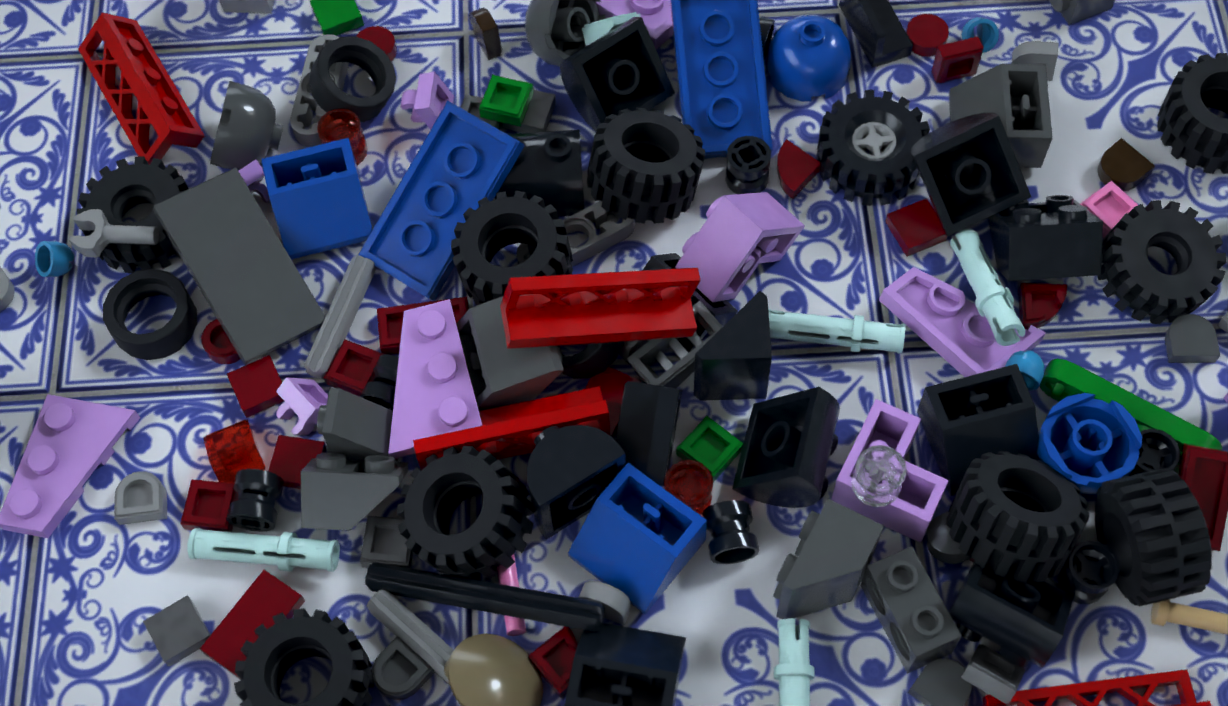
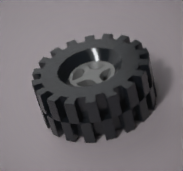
(873, 125)

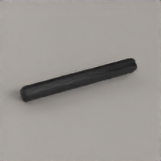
(486, 596)

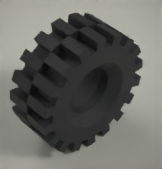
(121, 191)
(1144, 287)

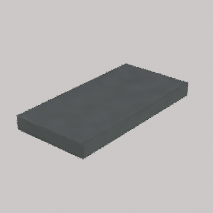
(240, 265)

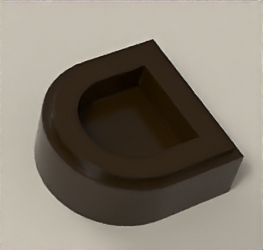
(486, 32)
(1123, 166)

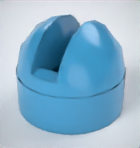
(986, 30)
(53, 258)
(1030, 366)

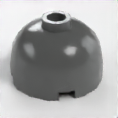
(556, 27)
(245, 128)

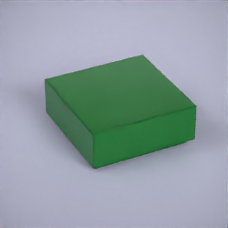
(336, 15)
(506, 100)
(710, 446)

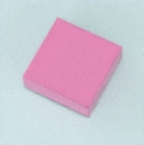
(1109, 205)

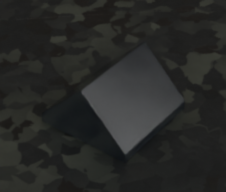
(737, 357)

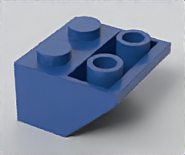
(317, 198)
(638, 537)

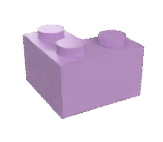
(736, 239)
(921, 489)

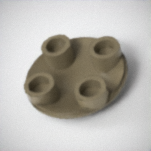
(493, 673)

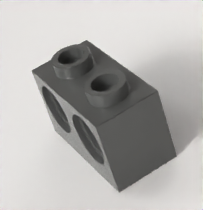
(910, 609)

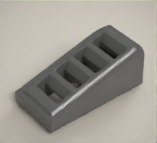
(655, 348)

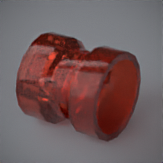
(340, 125)
(690, 480)

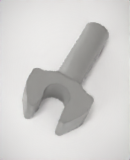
(105, 233)

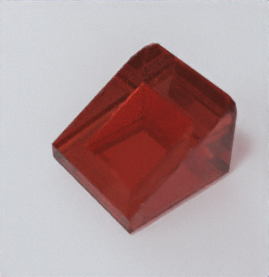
(233, 450)

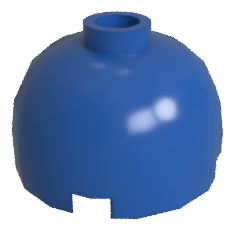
(809, 58)
(1089, 441)

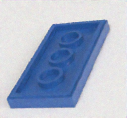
(721, 71)
(450, 173)

